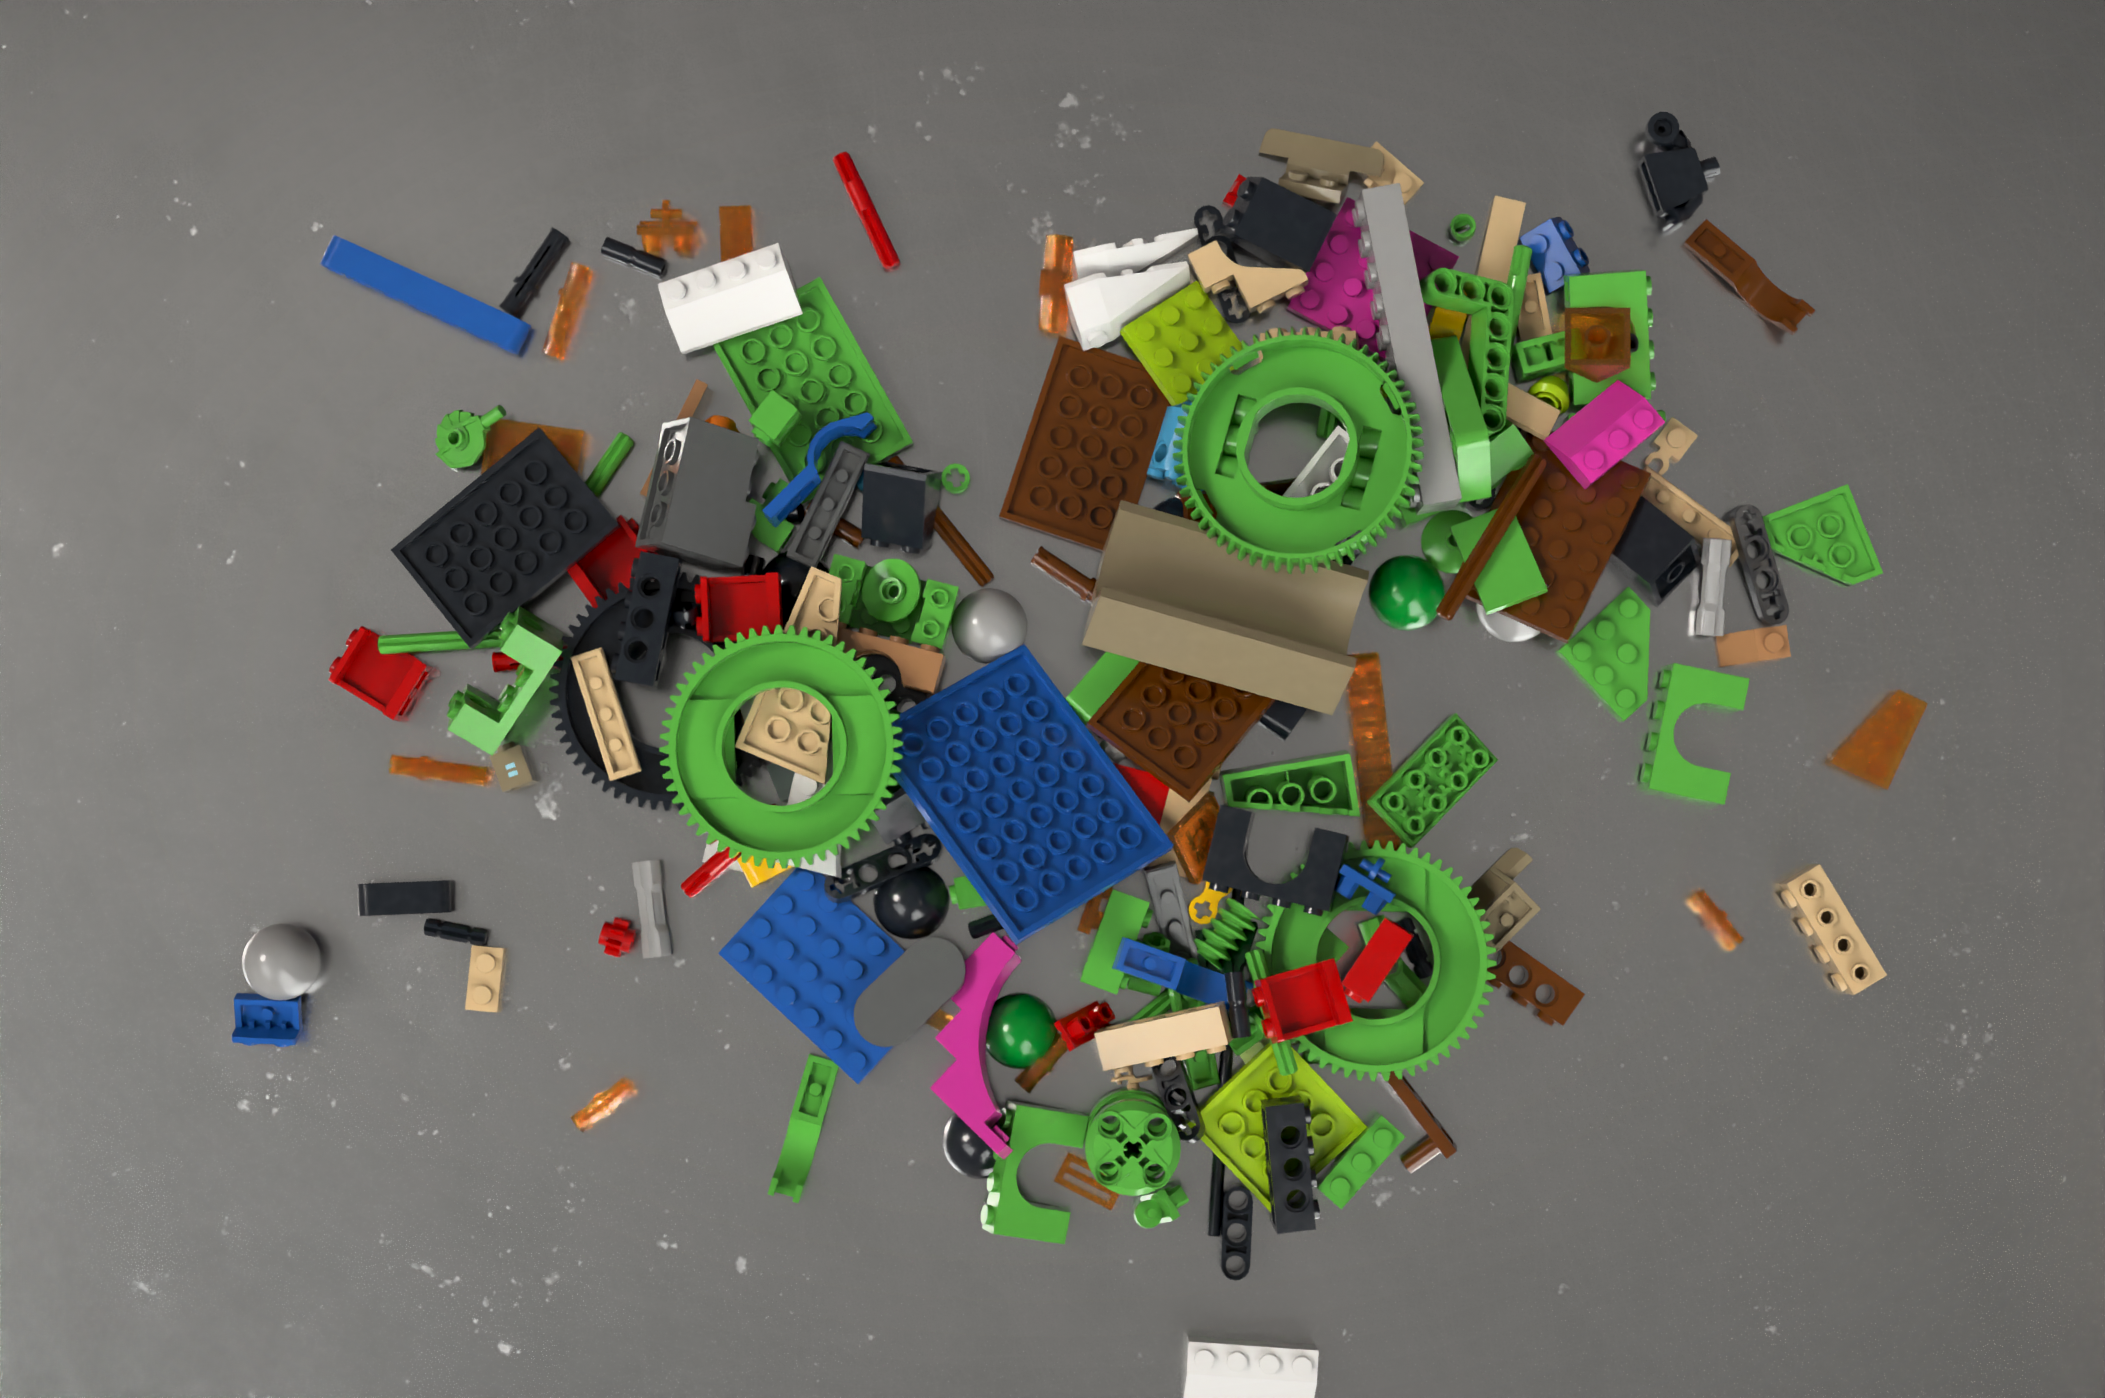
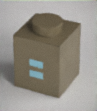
(513, 767)

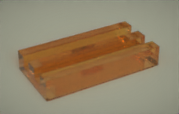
(1079, 1190)

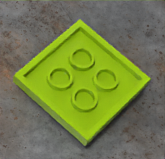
(1180, 341)

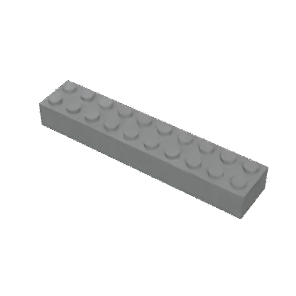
(1406, 338)

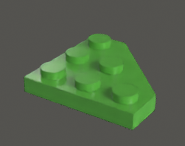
(1825, 536)
(1614, 653)

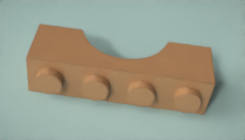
(918, 667)

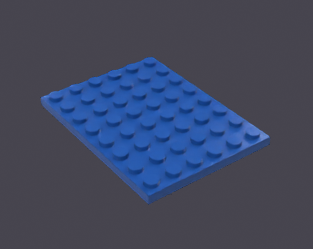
(1023, 794)

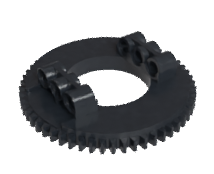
(602, 630)

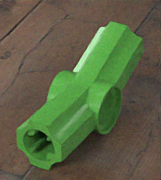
(1402, 978)

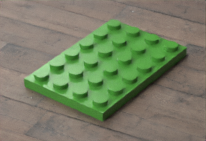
(821, 373)

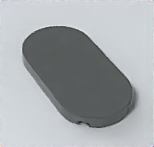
(910, 992)

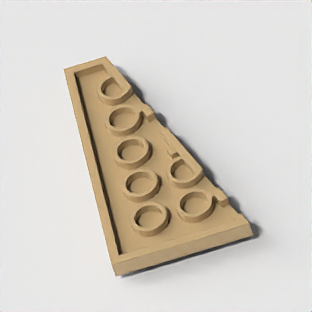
(788, 723)

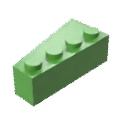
(1300, 784)

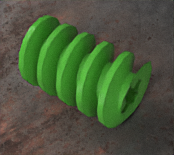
(1225, 933)

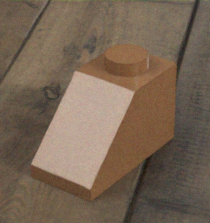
(1753, 646)

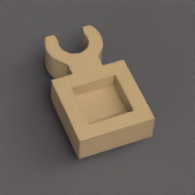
(1671, 443)

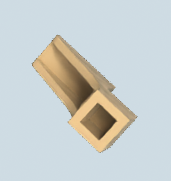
(1257, 285)

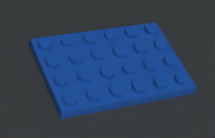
(814, 965)

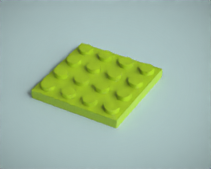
(1236, 1125)

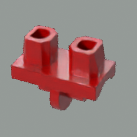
(1081, 1025)

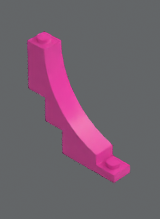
(966, 1082)

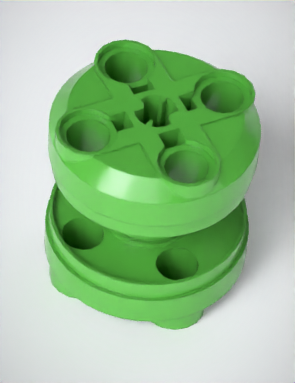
(1131, 1142)

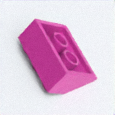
(1604, 432)

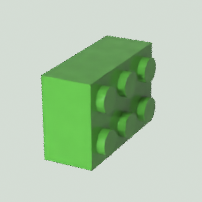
(1121, 918)

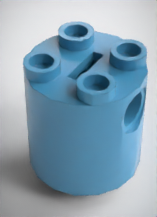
(1162, 460)

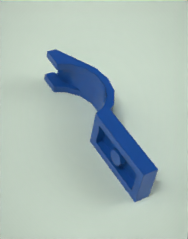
(808, 478)
(1172, 972)

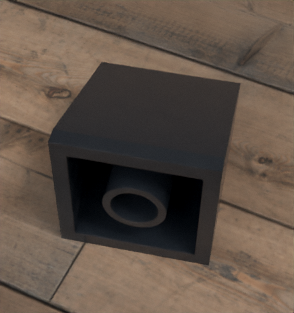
(1277, 224)
(899, 505)
(1655, 552)

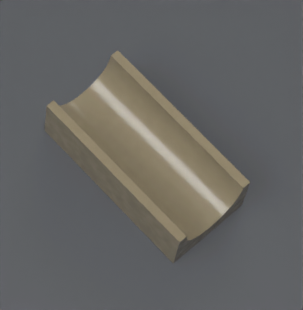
(1195, 610)

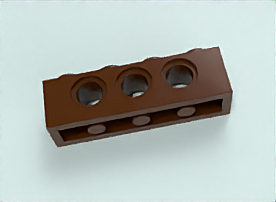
(1563, 996)

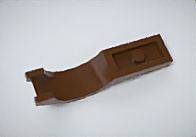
(1747, 278)

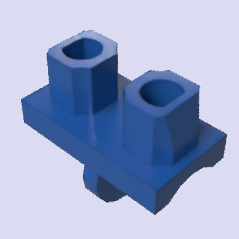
(1353, 878)

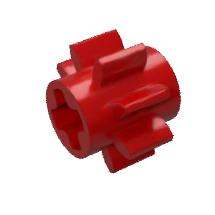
(617, 937)

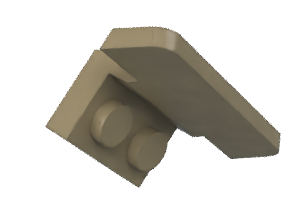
(1319, 165)
(1503, 899)

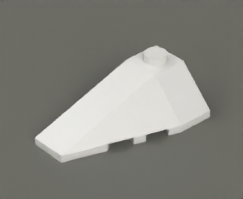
(1134, 255)
(1104, 304)

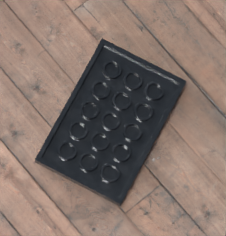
(505, 537)

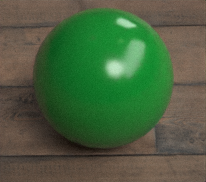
(1406, 592)
(1020, 1030)

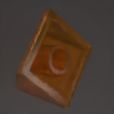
(1597, 342)

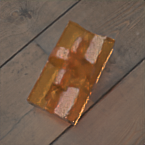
(652, 231)

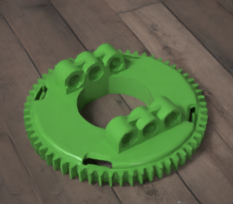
(1373, 472)

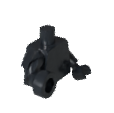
(1676, 175)

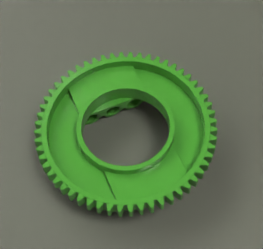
(705, 735)
(1396, 1037)

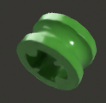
(949, 485)

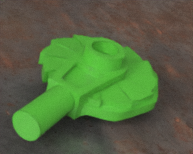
(463, 436)

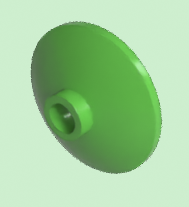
(1436, 541)
(880, 586)

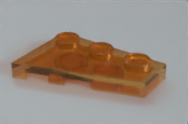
(1881, 741)

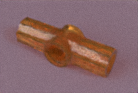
(1052, 280)

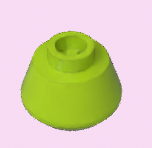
(1552, 391)

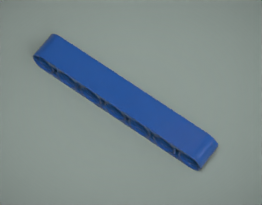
(425, 295)

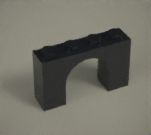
(1229, 865)

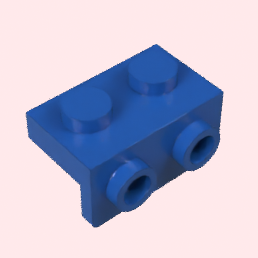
(1555, 252)
(266, 1020)

